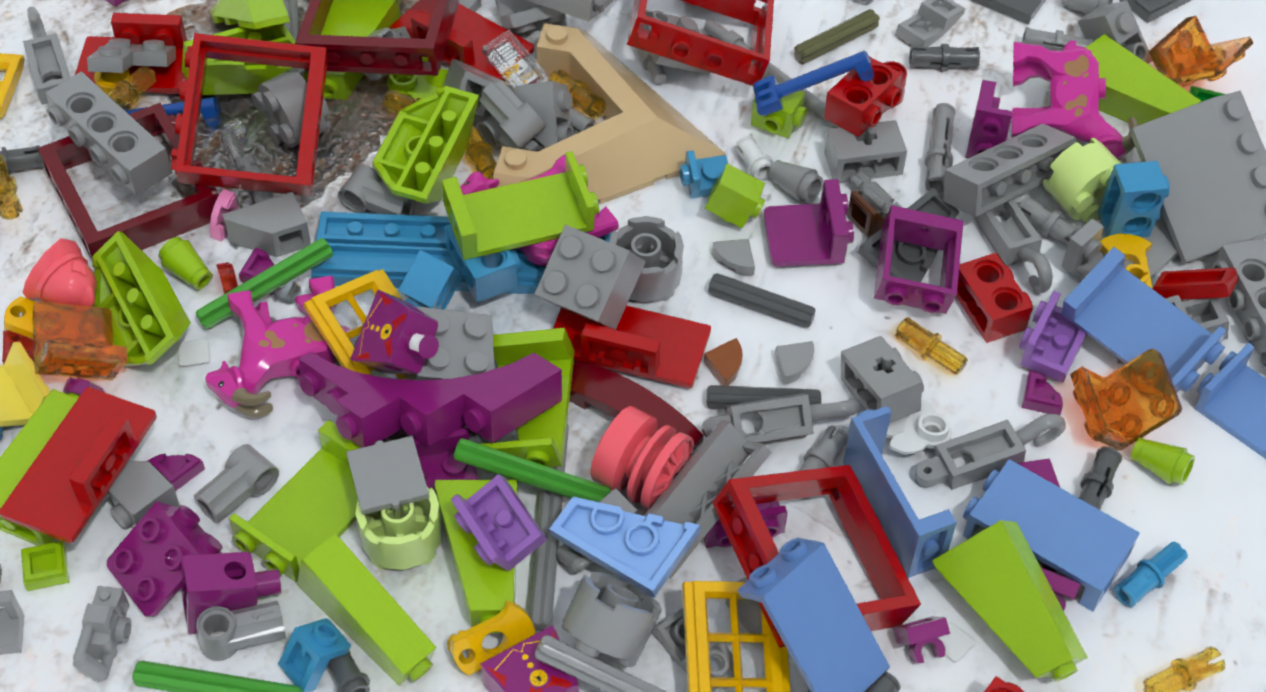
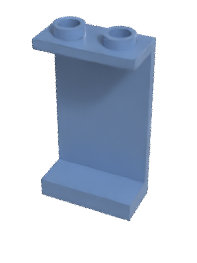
(1133, 318)
(1236, 400)
(1057, 527)
(911, 538)
(817, 618)

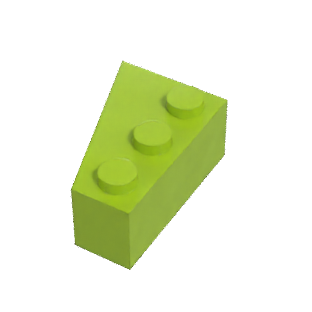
(242, 77)

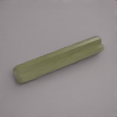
(836, 36)

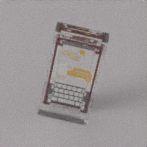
(513, 61)

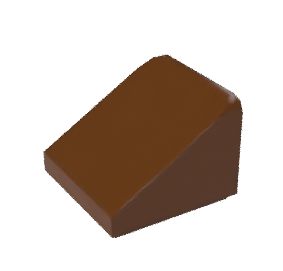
(864, 215)

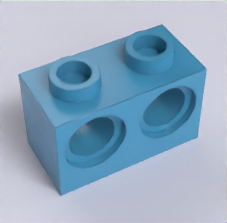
(1133, 198)
(485, 274)
(429, 282)

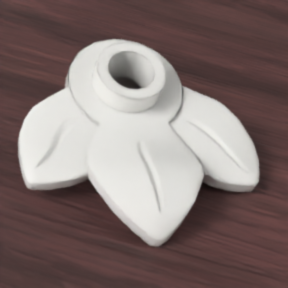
(919, 431)

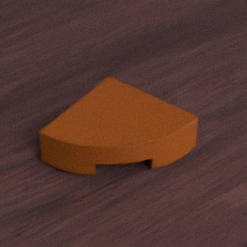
(725, 361)

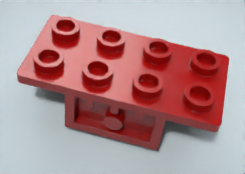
(139, 29)
(466, 37)
(641, 345)
(78, 465)

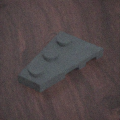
(910, 260)

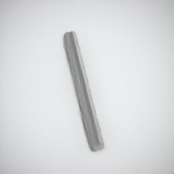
(545, 557)

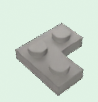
(120, 55)

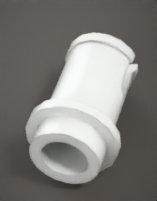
(757, 162)

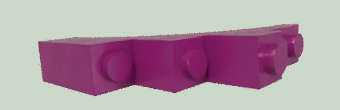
(429, 410)

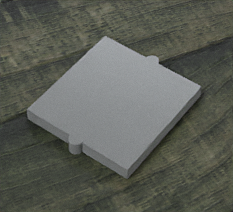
(387, 475)

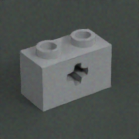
(877, 152)
(881, 378)

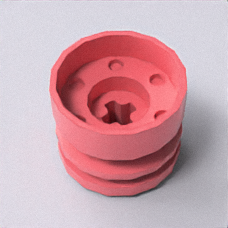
(640, 456)

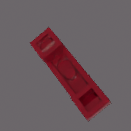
(614, 392)

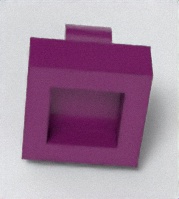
(1061, 587)
(923, 632)

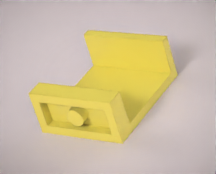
(19, 388)

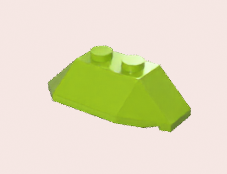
(426, 144)
(141, 301)

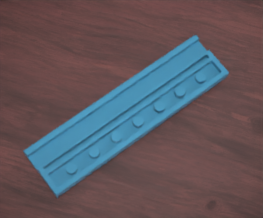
(391, 243)

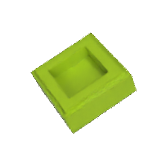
(44, 565)

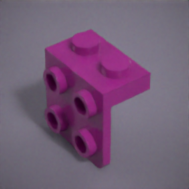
(810, 231)
(150, 555)

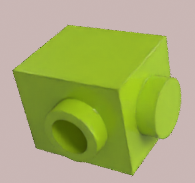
(785, 120)
(735, 196)

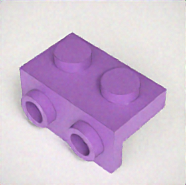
(1053, 341)
(499, 524)

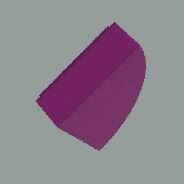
(256, 264)
(78, 385)
(1041, 395)
(178, 468)

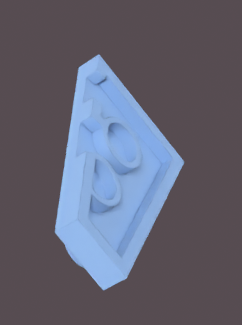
(625, 543)

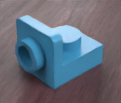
(701, 173)
(310, 652)

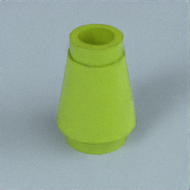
(184, 262)
(1164, 460)

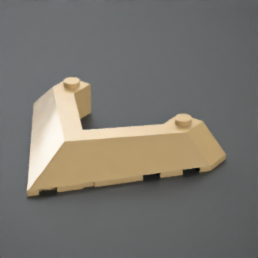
(627, 151)

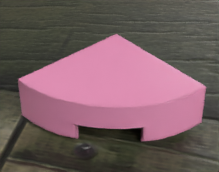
(225, 203)

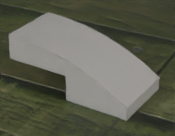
(930, 22)

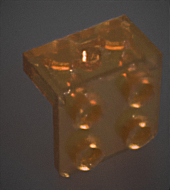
(1189, 57)
(1127, 401)

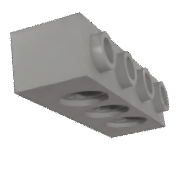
(108, 133)
(1004, 170)
(1249, 293)

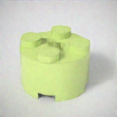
(1081, 179)
(402, 536)

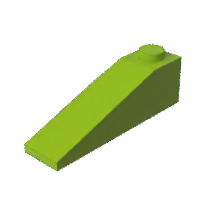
(250, 13)

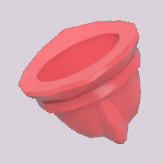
(62, 276)

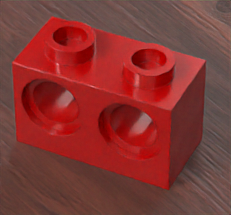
(861, 103)
(993, 298)

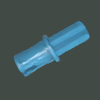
(1150, 574)

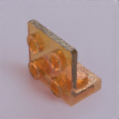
(75, 341)

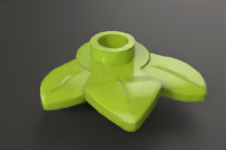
(417, 85)

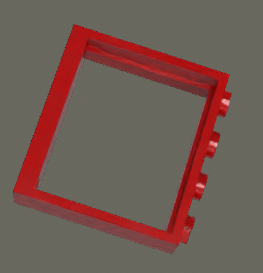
(704, 51)
(256, 52)
(756, 547)

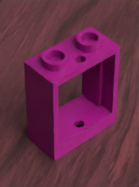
(940, 234)

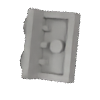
(523, 14)

